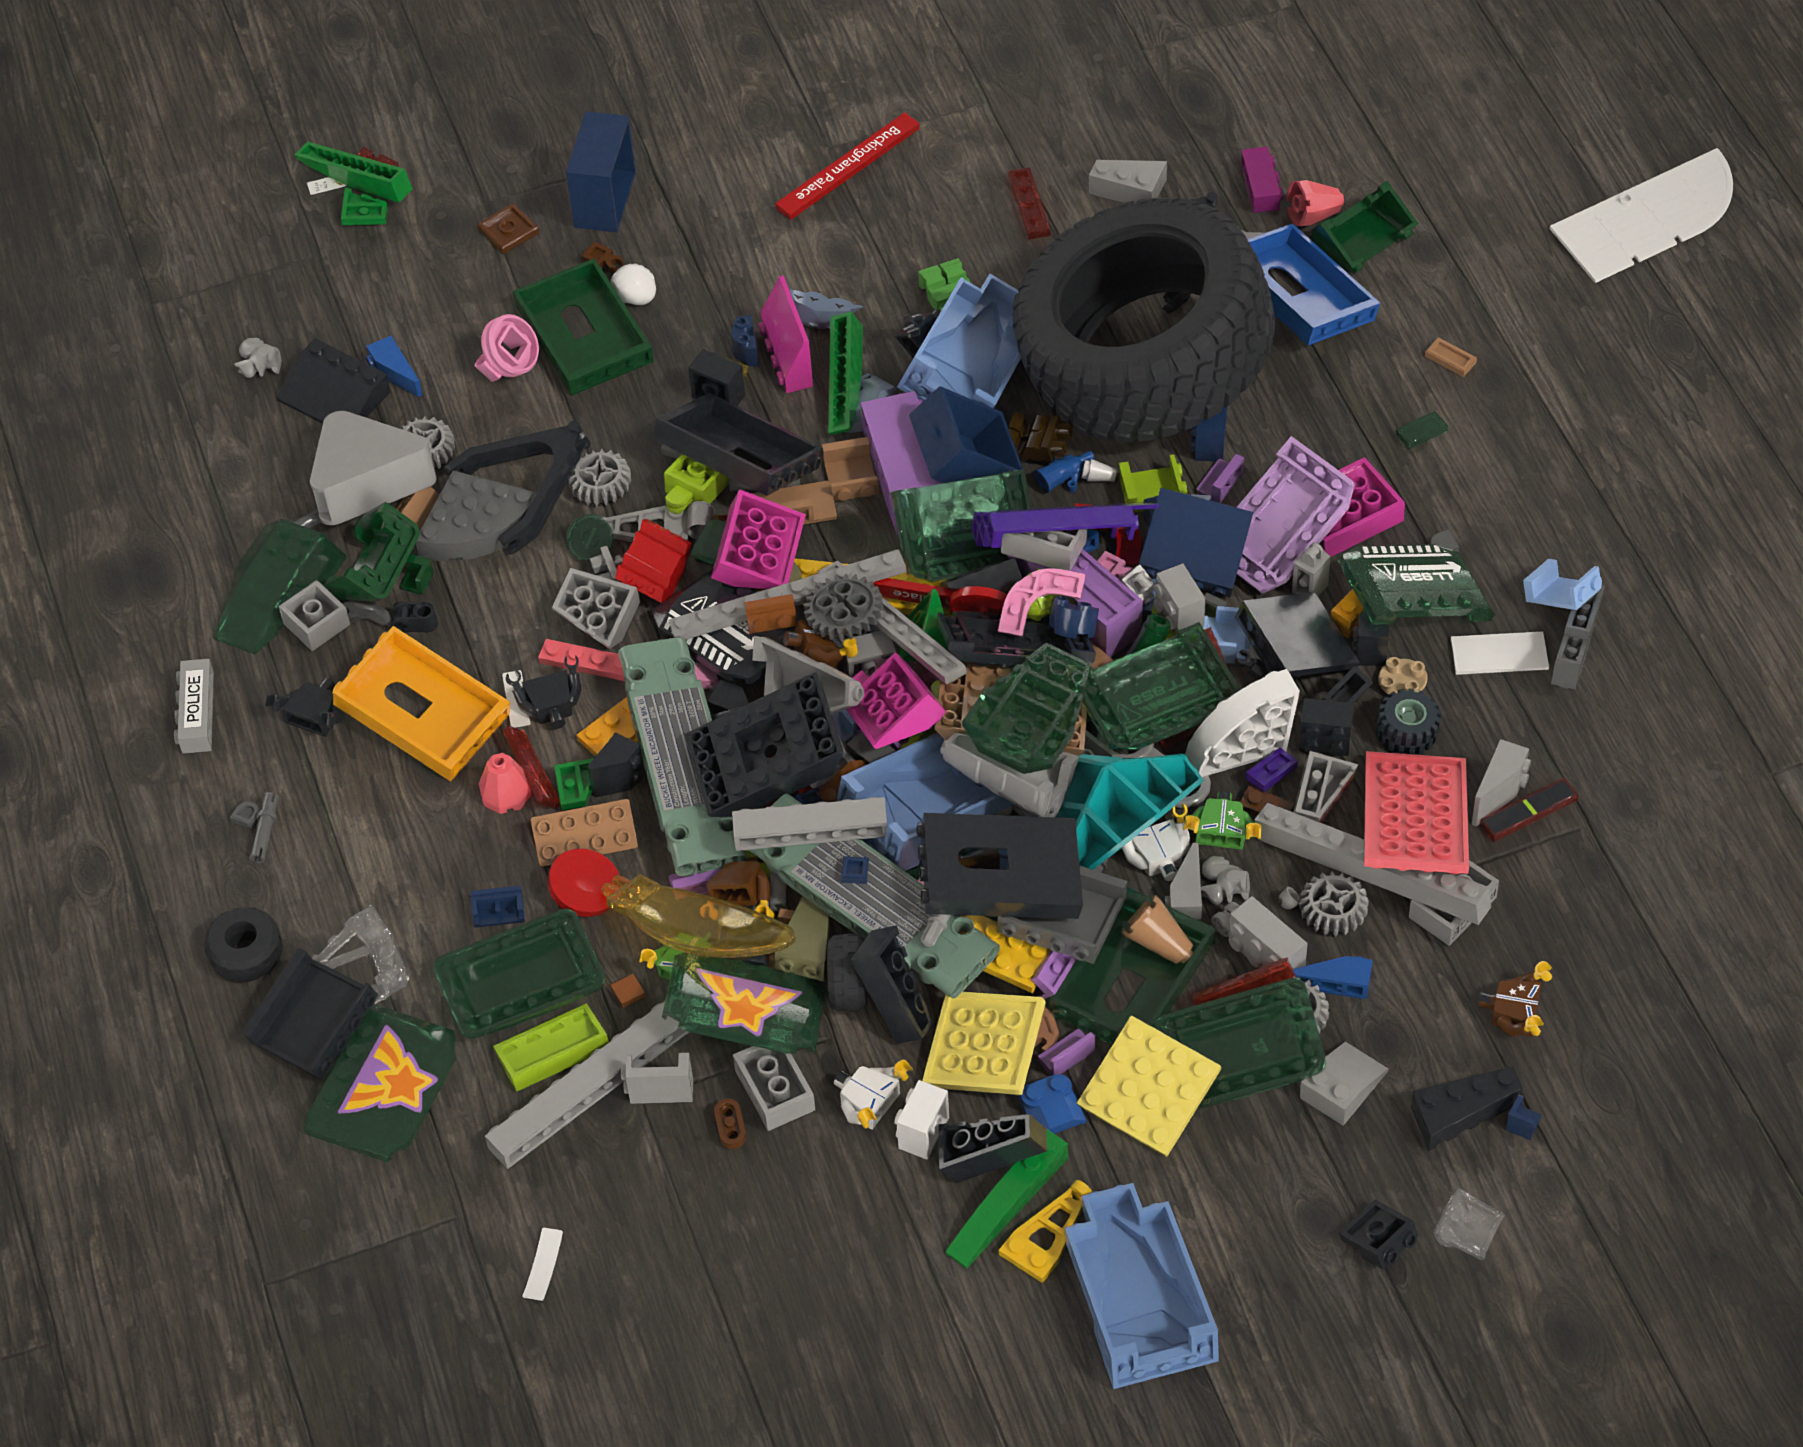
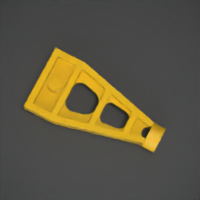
(1031, 1257)

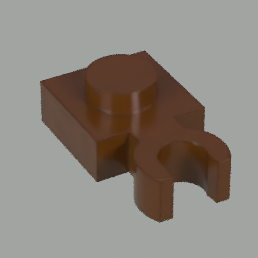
(603, 256)

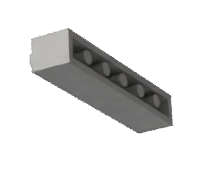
(809, 823)

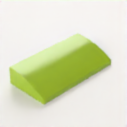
(551, 1047)

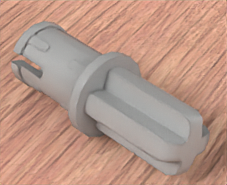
(935, 926)

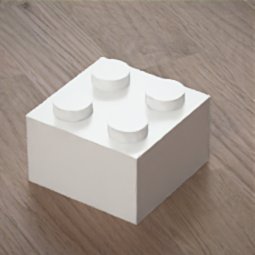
(919, 1119)

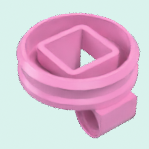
(496, 359)

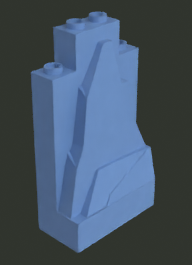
(969, 345)
(915, 784)
(1140, 1288)

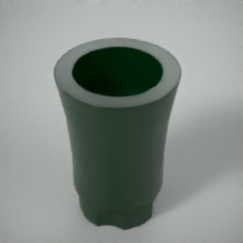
(1152, 632)

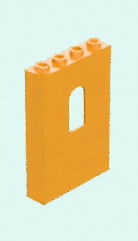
(452, 727)

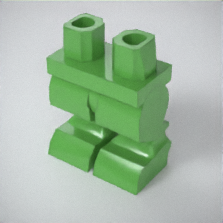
(935, 279)

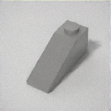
(1186, 886)

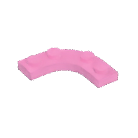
(1033, 587)

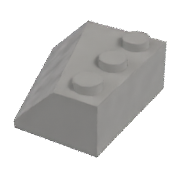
(597, 605)

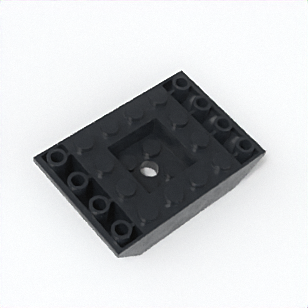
(734, 748)

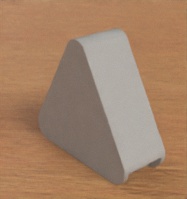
(365, 465)

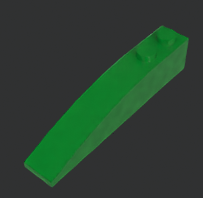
(357, 171)
(844, 371)
(1007, 1200)

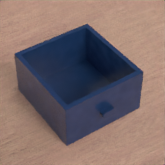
(601, 171)
(962, 438)

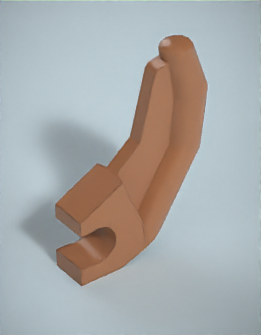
(1048, 1031)

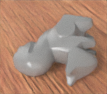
(259, 357)
(1229, 880)

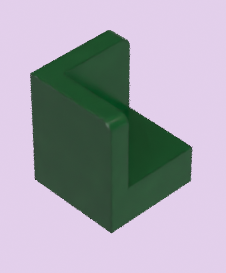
(418, 575)

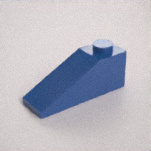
(389, 359)
(1339, 976)

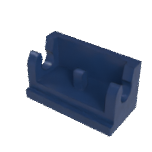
(497, 906)

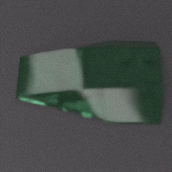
(272, 571)
(1030, 711)

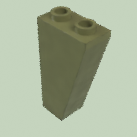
(809, 952)

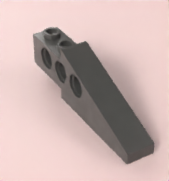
(1576, 642)

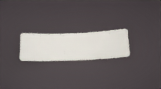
(517, 717)
(543, 1264)

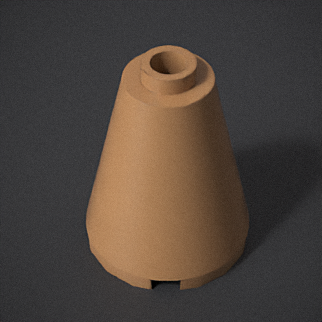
(1159, 932)

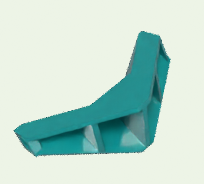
(1121, 798)

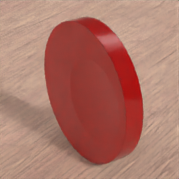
(977, 600)
(577, 881)

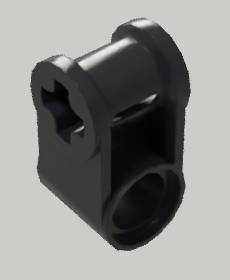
(414, 617)

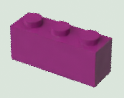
(1261, 179)

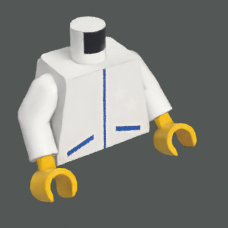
(1160, 847)
(870, 1092)

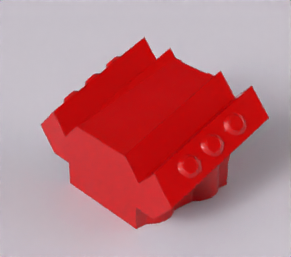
(654, 561)

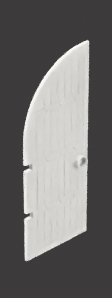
(1648, 216)

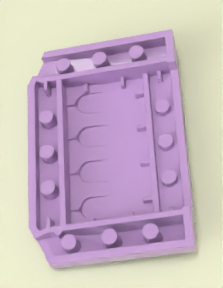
(1291, 509)

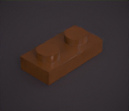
(1255, 800)

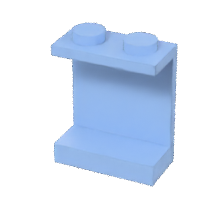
(1549, 589)

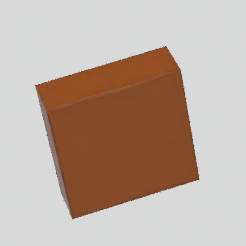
(628, 990)

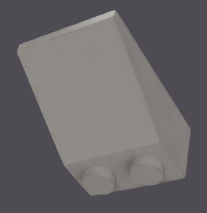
(1502, 779)
(1343, 1083)

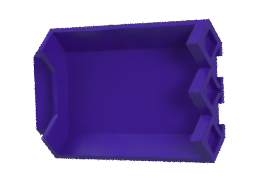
(991, 525)

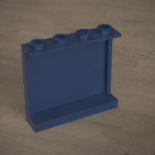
(1201, 536)

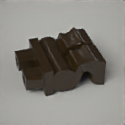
(1041, 438)

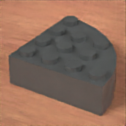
(471, 518)

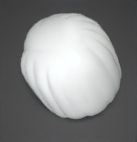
(634, 284)

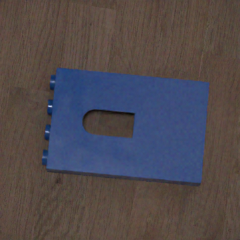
(1332, 297)

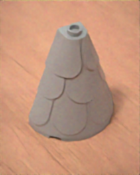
(788, 666)
(1035, 793)

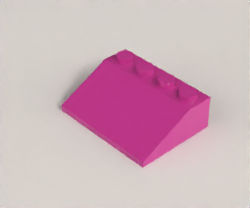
(786, 339)
(1371, 509)
(757, 543)
(895, 704)

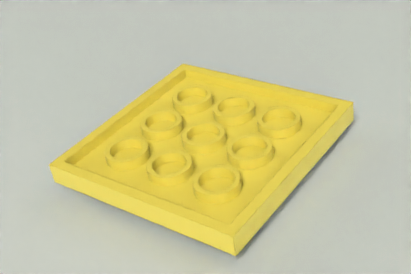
(984, 1042)
(1149, 1086)

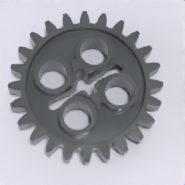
(843, 607)

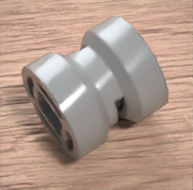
(1221, 920)

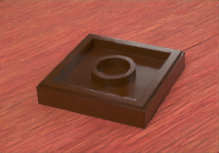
(508, 228)

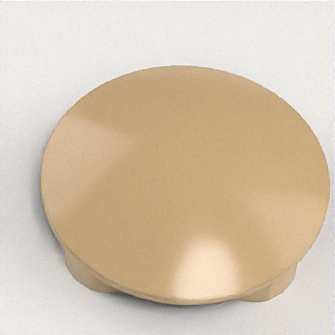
(1402, 675)

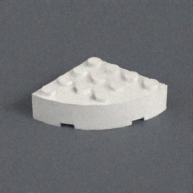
(1246, 725)

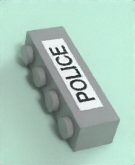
(195, 706)

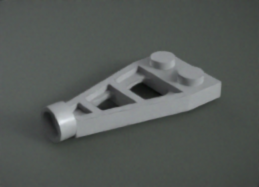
(674, 522)

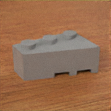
(1046, 548)

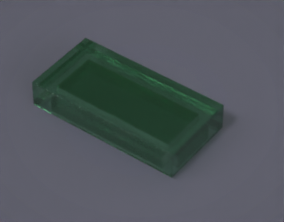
(1421, 430)

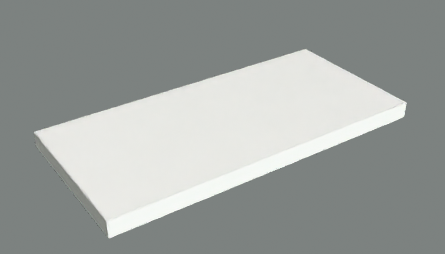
(1499, 653)

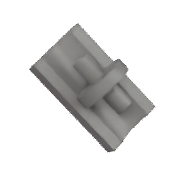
(605, 562)

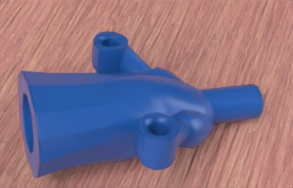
(1061, 470)

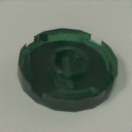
(588, 535)

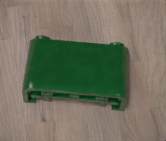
(1365, 229)
(387, 543)

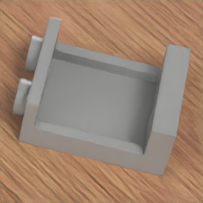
(658, 1083)

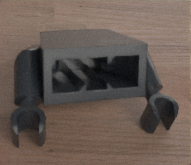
(915, 330)
(549, 696)
(308, 707)

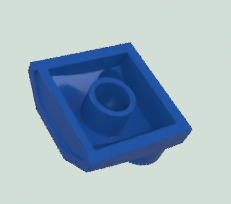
(1052, 1103)

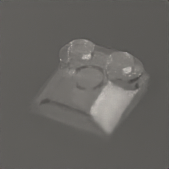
(1467, 1224)

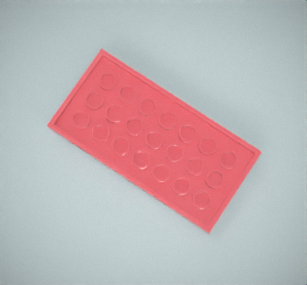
(1416, 813)

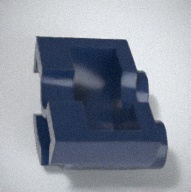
(744, 340)
(1072, 619)

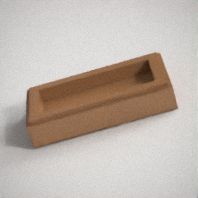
(1450, 357)

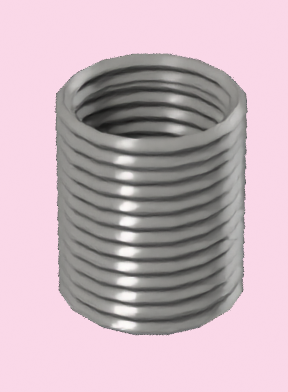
(697, 518)

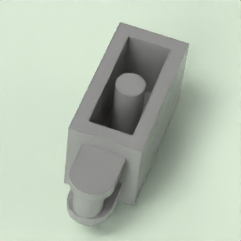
(1311, 571)
(1139, 583)

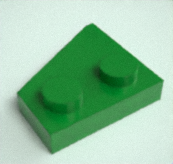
(363, 209)
(573, 783)

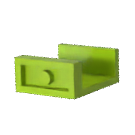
(1147, 483)

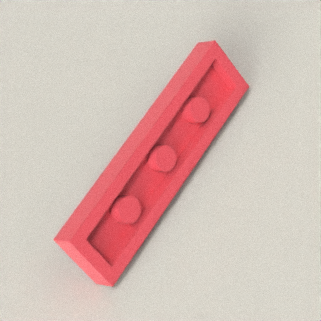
(590, 660)

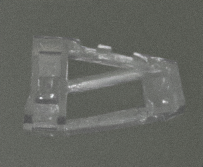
(379, 943)

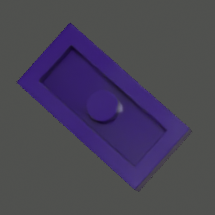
(1271, 769)

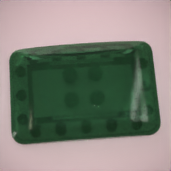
(519, 974)
(1256, 1037)

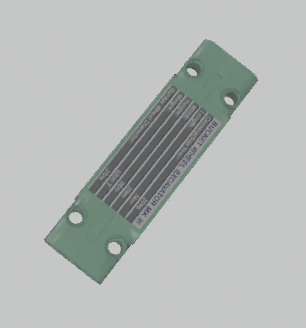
(664, 707)
(885, 901)

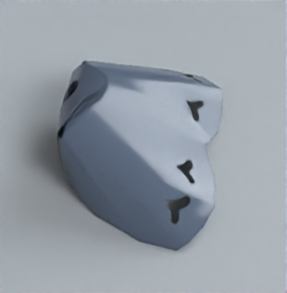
(818, 313)
(872, 389)

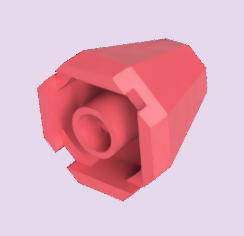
(1312, 202)
(504, 784)

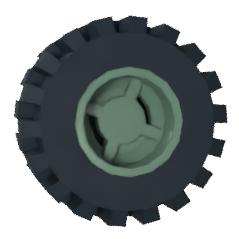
(1408, 721)

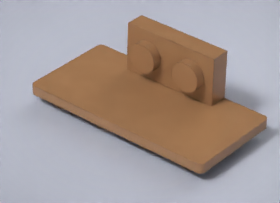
(810, 499)
(597, 827)

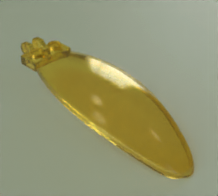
(696, 921)

